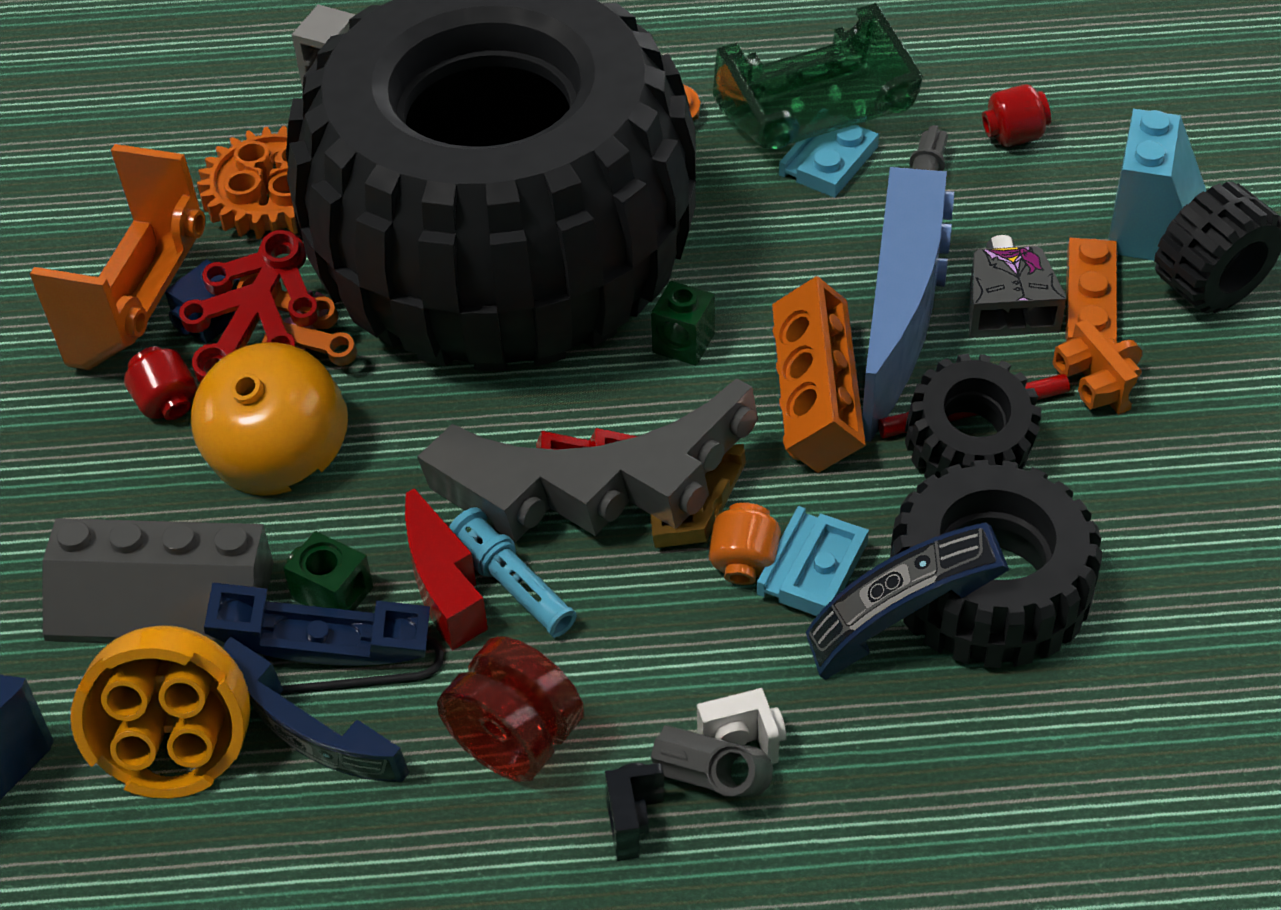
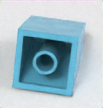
(1154, 182)

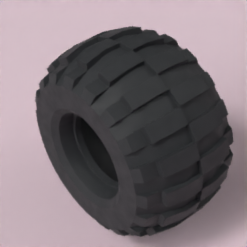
(492, 175)

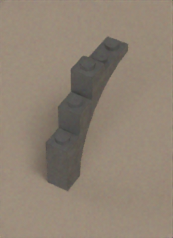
(591, 485)

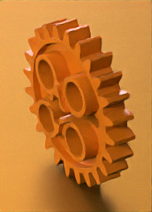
(241, 177)

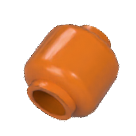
(744, 542)

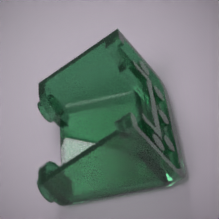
(820, 90)

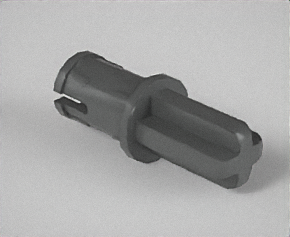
(930, 150)

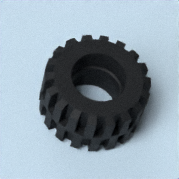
(1219, 247)
(977, 389)

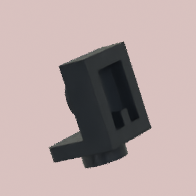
(626, 800)

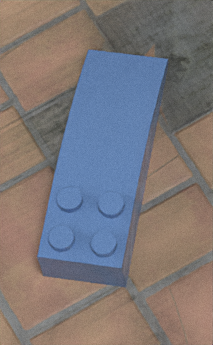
(905, 284)

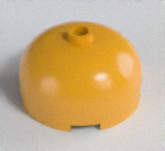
(268, 418)
(154, 686)

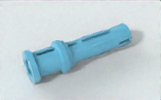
(498, 559)

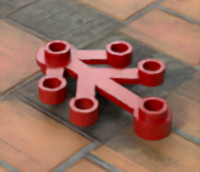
(251, 299)

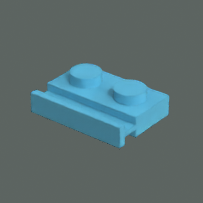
(830, 158)
(813, 561)

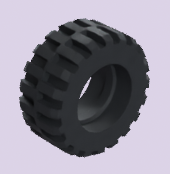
(1029, 518)

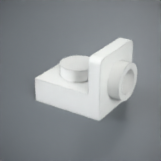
(743, 720)

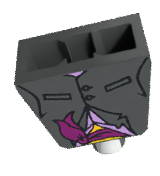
(1013, 291)

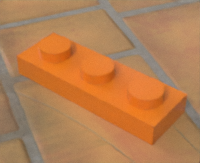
(1092, 285)

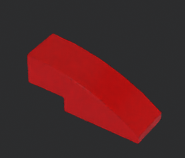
(443, 574)

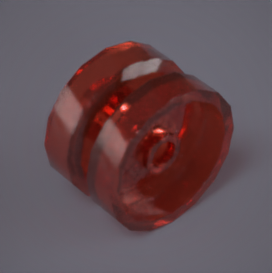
(511, 708)

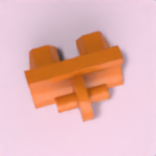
(1107, 366)

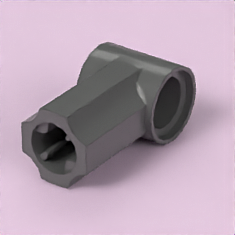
(709, 760)

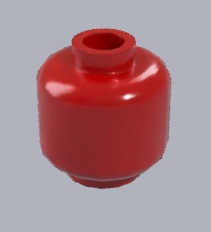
(1016, 115)
(160, 383)

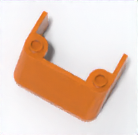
(108, 313)

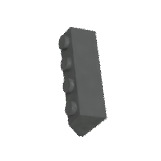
(143, 574)

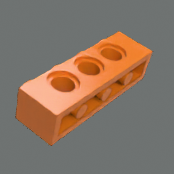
(817, 375)

